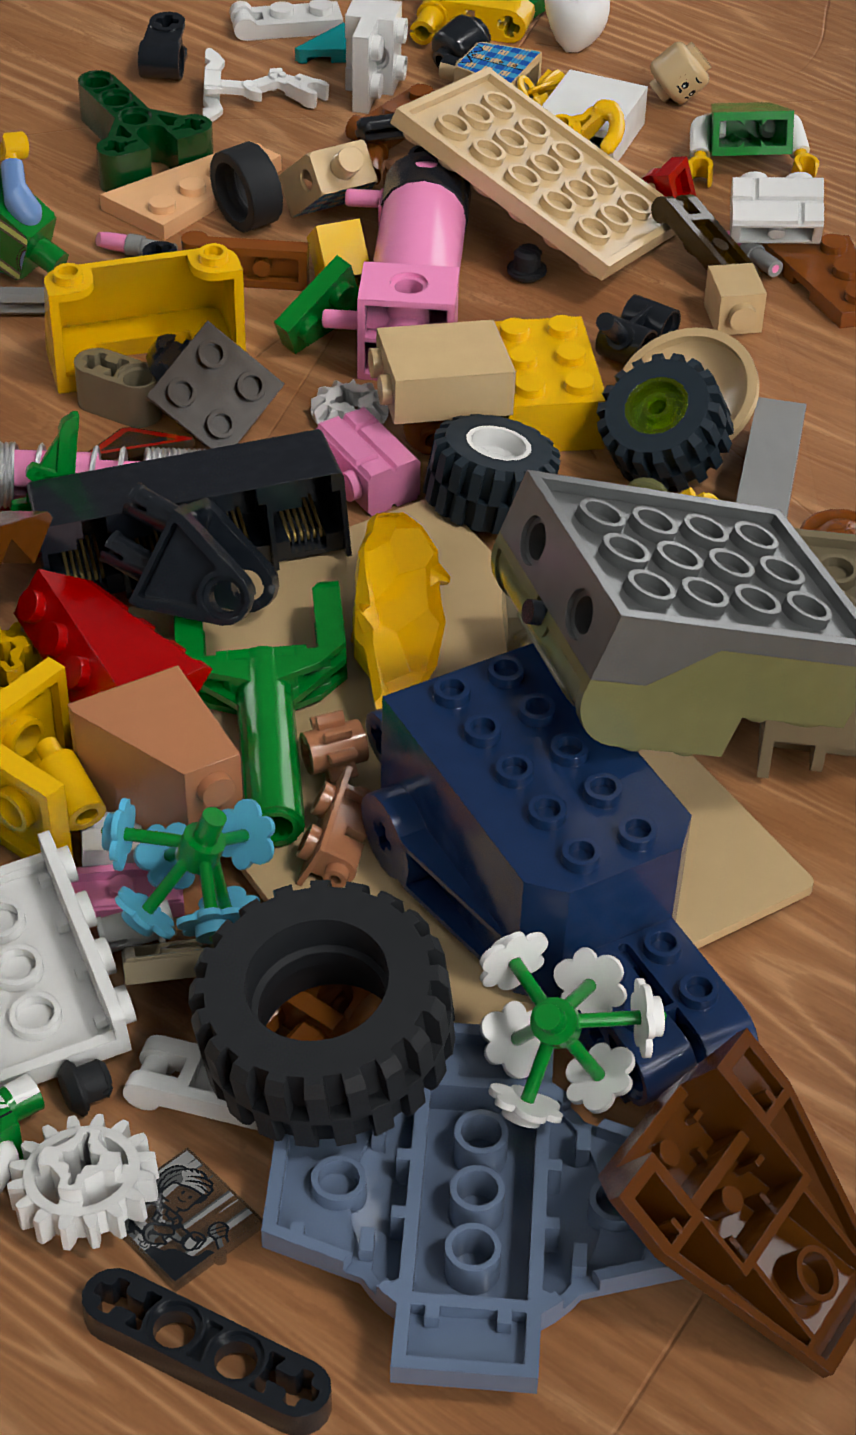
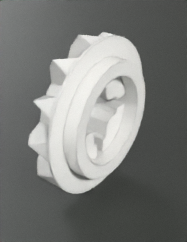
(337, 399)

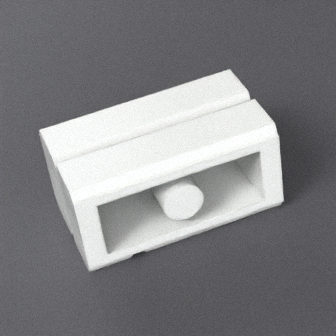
(777, 208)

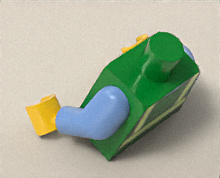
(24, 219)

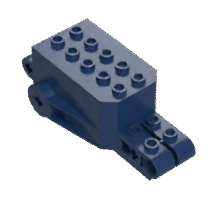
(529, 825)

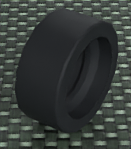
(246, 186)

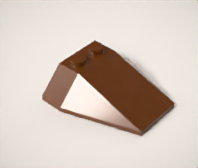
(745, 1202)

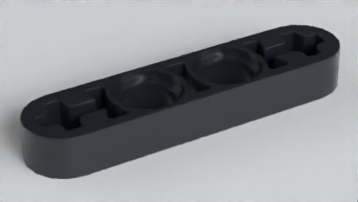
(213, 1340)

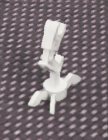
(298, 87)

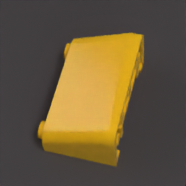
(136, 300)

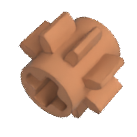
(333, 745)

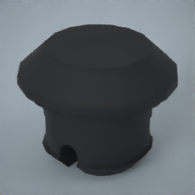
(527, 264)
(84, 1084)

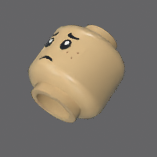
(679, 73)

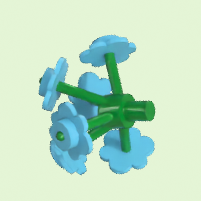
(180, 852)

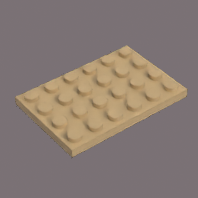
(537, 170)

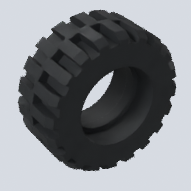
(338, 1082)

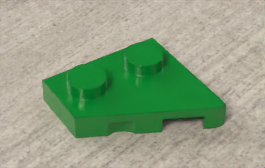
(302, 319)

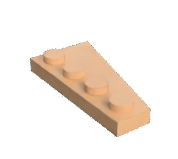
(170, 198)

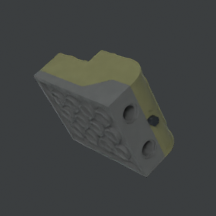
(675, 613)

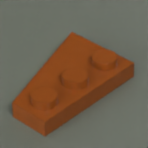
(825, 271)

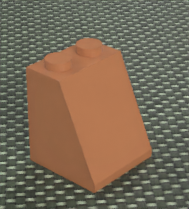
(157, 749)

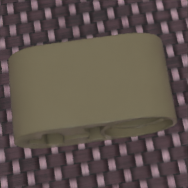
(115, 387)

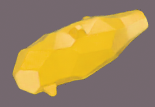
(397, 604)

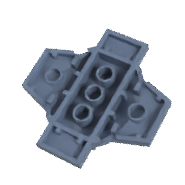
(463, 1225)

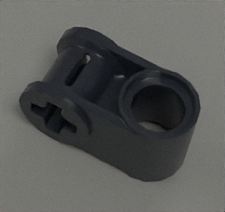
(162, 48)

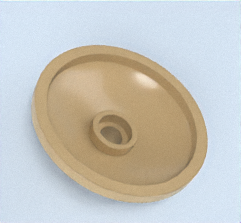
(723, 357)

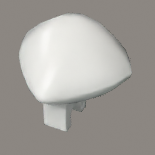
(577, 22)

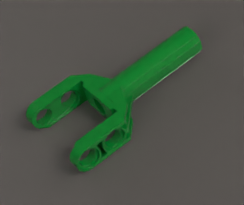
(264, 691)

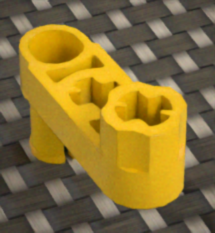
(504, 18)

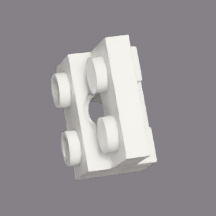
(369, 68)

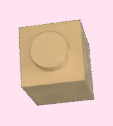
(735, 298)

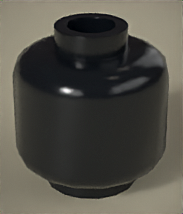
(458, 37)

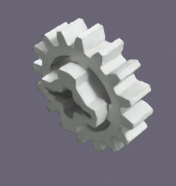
(83, 1181)

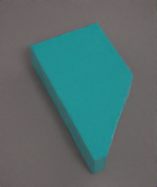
(328, 44)

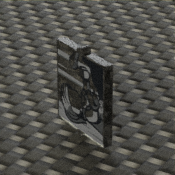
(191, 1222)

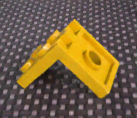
(29, 797)

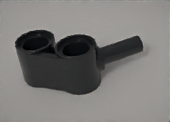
(638, 325)

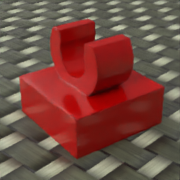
(672, 178)

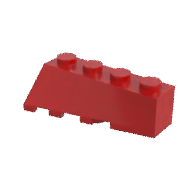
(96, 636)

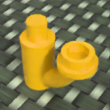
(82, 798)

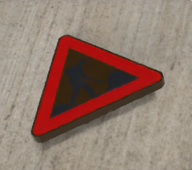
(138, 439)

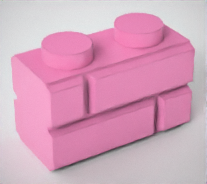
(373, 462)

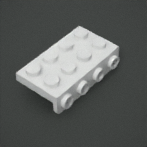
(53, 972)

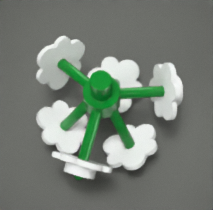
(527, 1039)

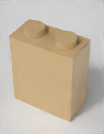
(442, 371)

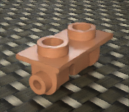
(325, 845)

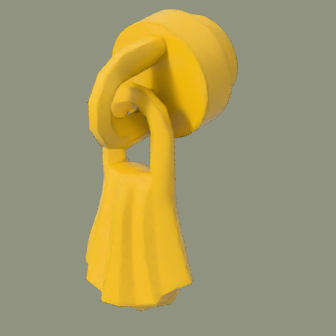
(543, 87)

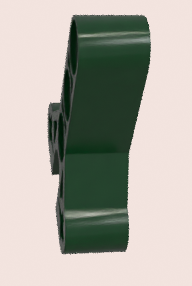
(135, 134)

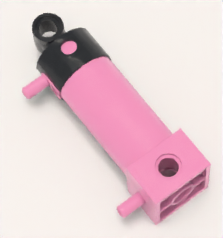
(415, 254)

